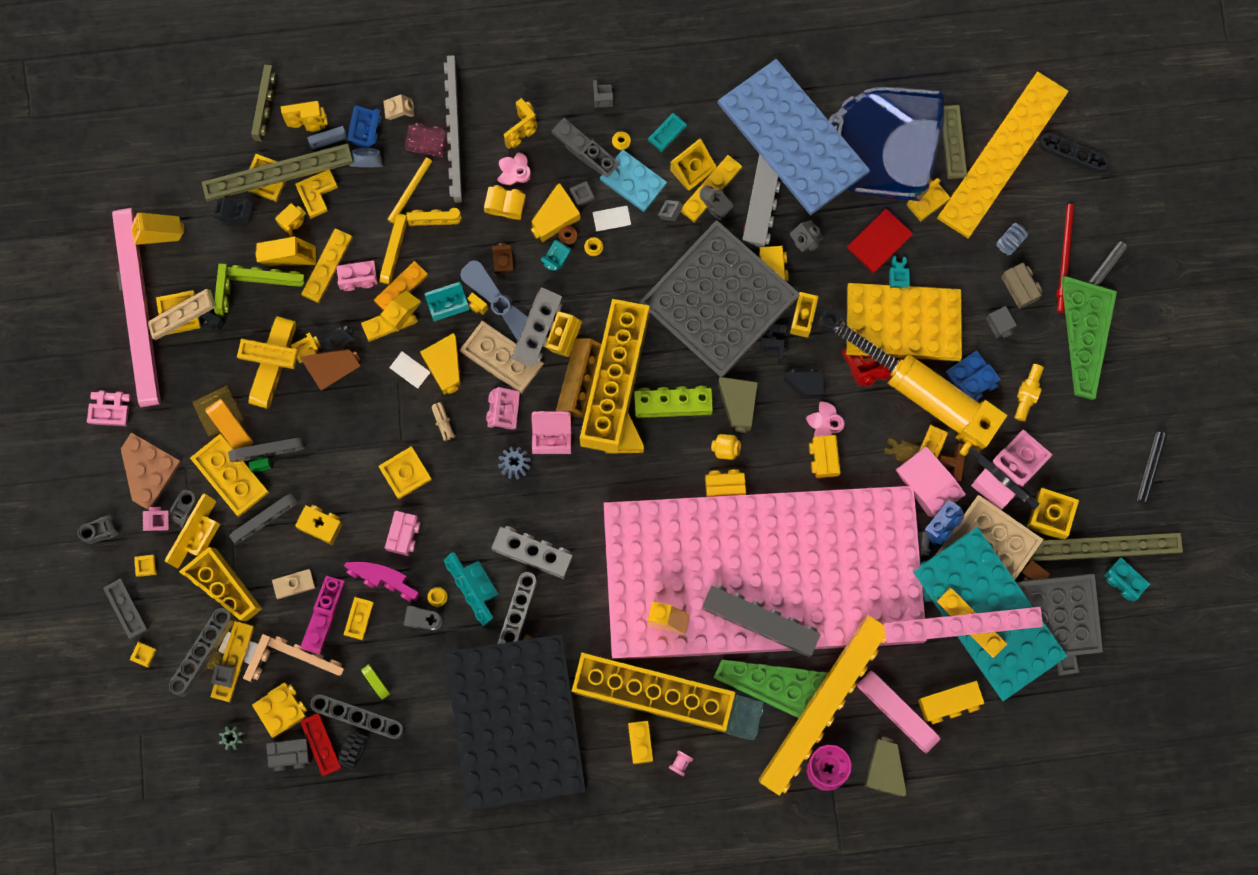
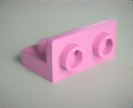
(356, 275)
(503, 408)

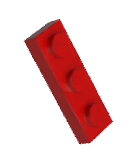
(320, 744)

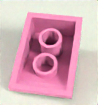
(930, 482)

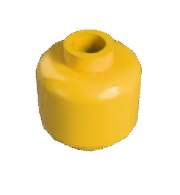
(726, 446)

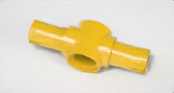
(1029, 392)

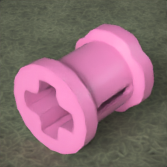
(680, 763)

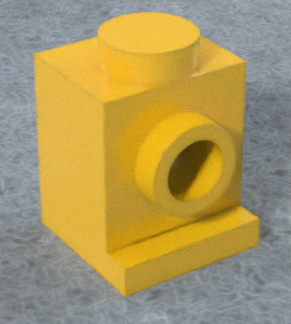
(290, 218)

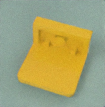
(524, 128)

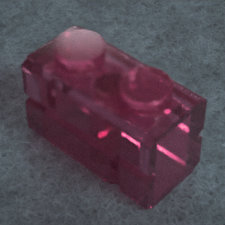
(426, 140)

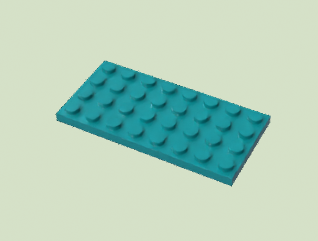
(987, 586)

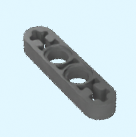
(265, 450)
(263, 519)

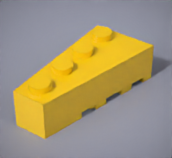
(221, 583)

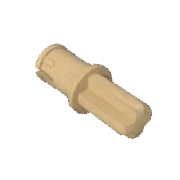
(442, 421)

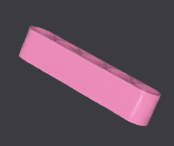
(898, 712)

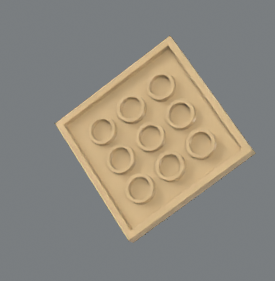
(1006, 536)

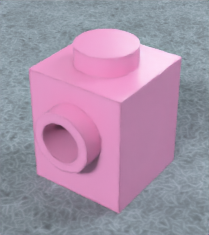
(155, 519)

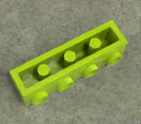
(673, 402)

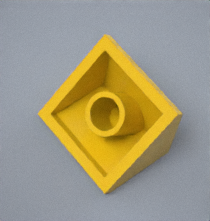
(693, 165)

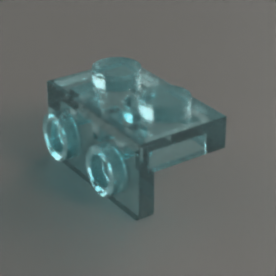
(744, 718)

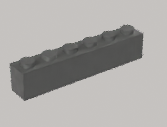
(761, 621)

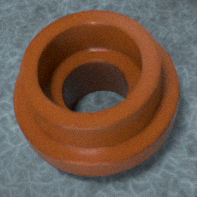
(567, 241)

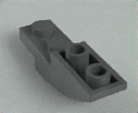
(585, 149)

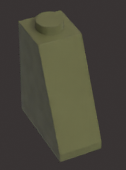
(739, 402)
(885, 768)

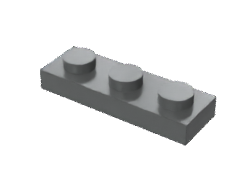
(125, 609)

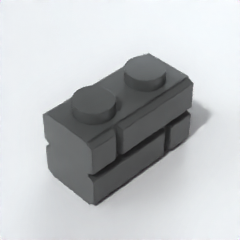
(288, 754)

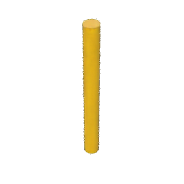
(410, 189)

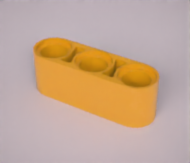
(228, 425)

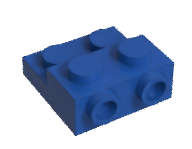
(973, 376)
(944, 523)

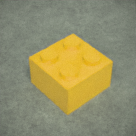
(1053, 515)

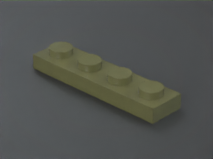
(262, 110)
(953, 143)

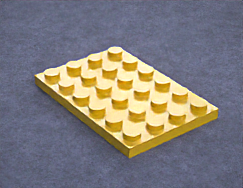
(906, 320)

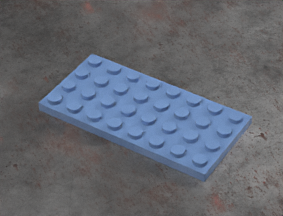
(793, 136)

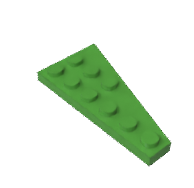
(1088, 324)
(778, 686)

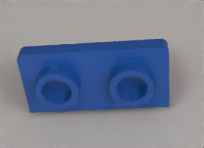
(363, 126)

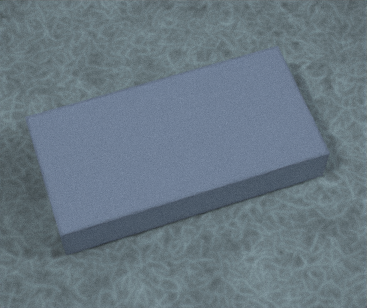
(327, 137)

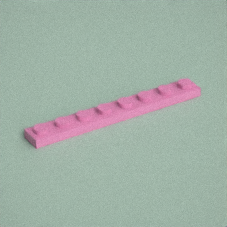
(963, 624)

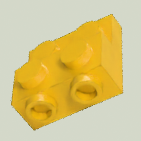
(305, 114)
(280, 710)

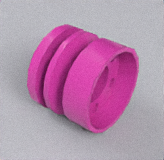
(829, 756)

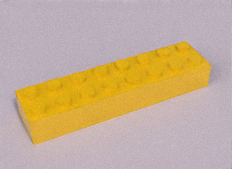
(615, 376)
(653, 692)

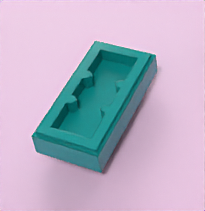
(667, 132)

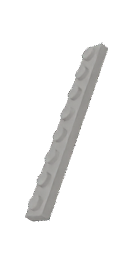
(453, 135)

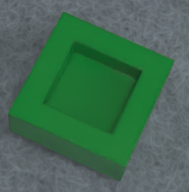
(260, 464)

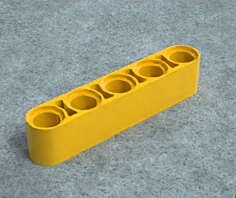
(268, 375)

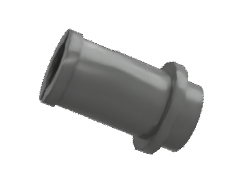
(923, 541)

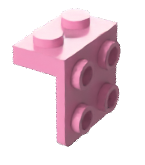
(551, 432)

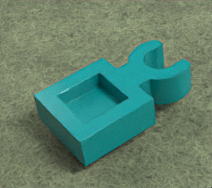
(898, 274)

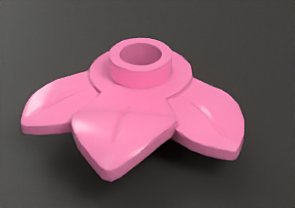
(512, 168)
(822, 420)

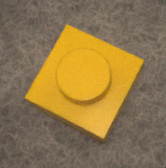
(477, 304)

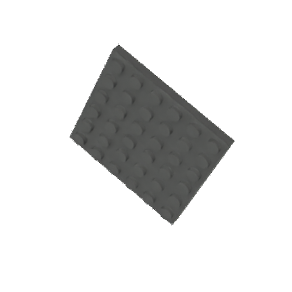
(719, 299)

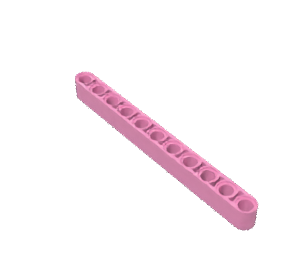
(136, 309)

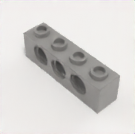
(544, 300)
(502, 546)

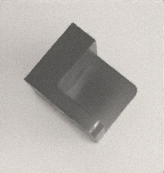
(602, 95)

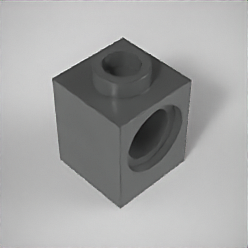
(1001, 323)

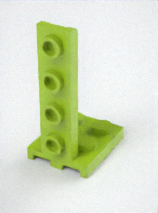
(254, 274)

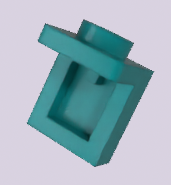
(556, 256)

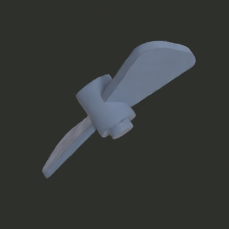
(479, 280)

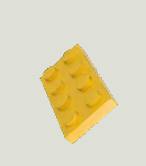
(231, 480)

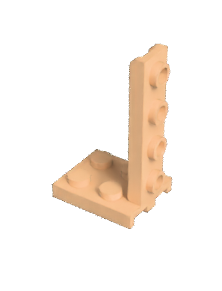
(262, 654)

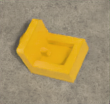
(306, 346)

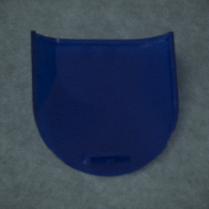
(895, 138)

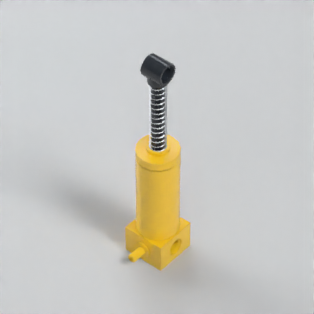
(972, 420)

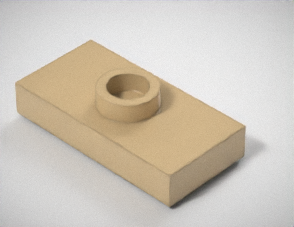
(293, 584)

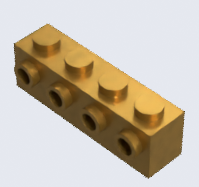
(579, 377)

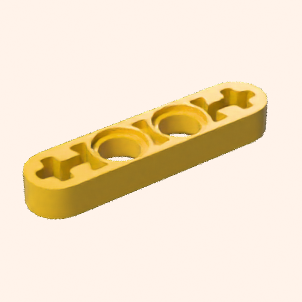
(393, 249)

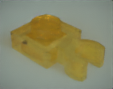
(904, 450)

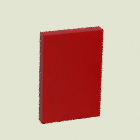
(879, 241)

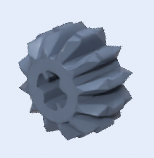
(1012, 239)
(522, 463)

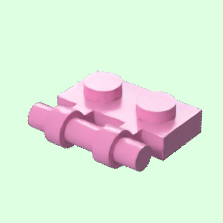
(108, 414)

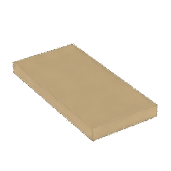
(493, 353)

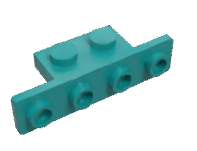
(474, 585)

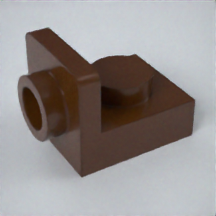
(502, 258)

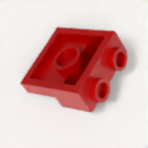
(865, 369)

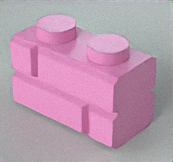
(402, 533)

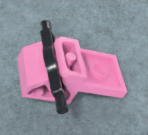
(1010, 471)

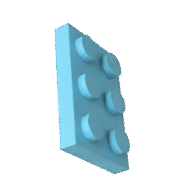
(634, 181)

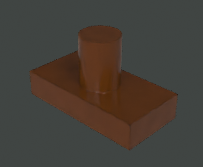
(955, 463)

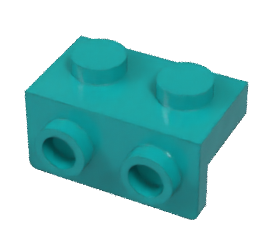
(447, 301)

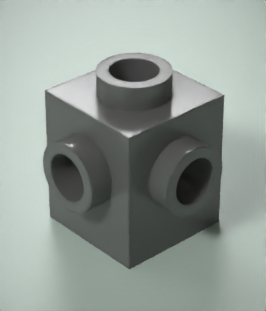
(806, 236)

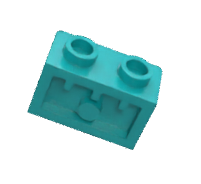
(1127, 580)

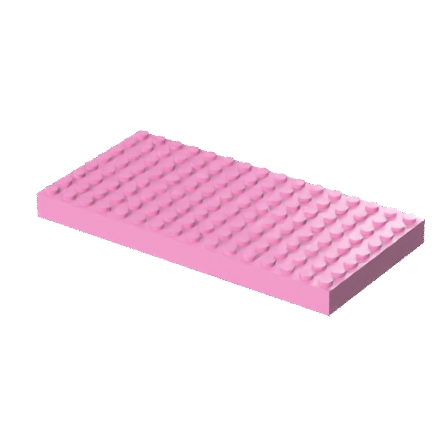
(799, 553)

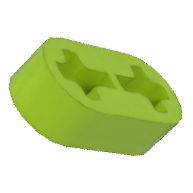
(375, 682)

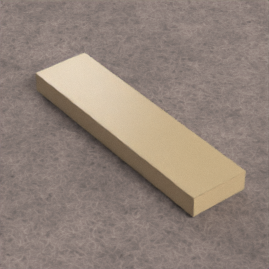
(181, 314)

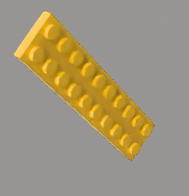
(1002, 155)

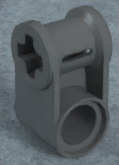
(715, 201)
(181, 509)
(99, 530)
(418, 618)

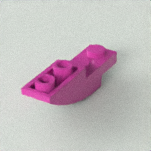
(377, 574)
(323, 615)

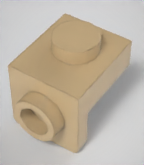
(398, 106)

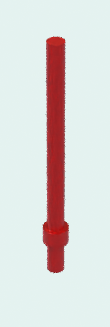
(1065, 255)

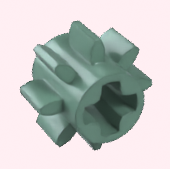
(225, 740)

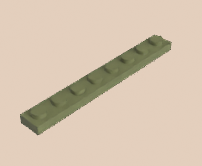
(277, 172)
(1108, 547)

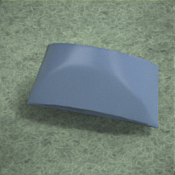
(366, 158)

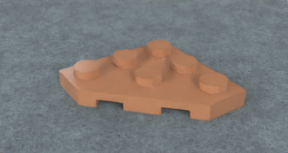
(147, 470)

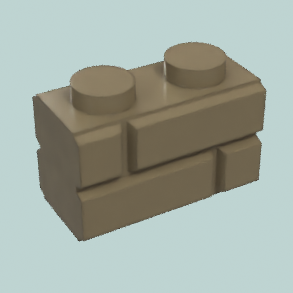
(1021, 285)

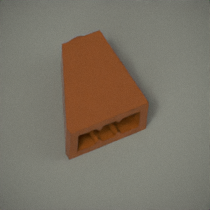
(330, 366)

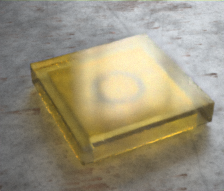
(206, 401)

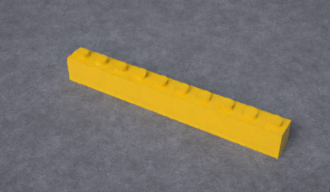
(823, 705)

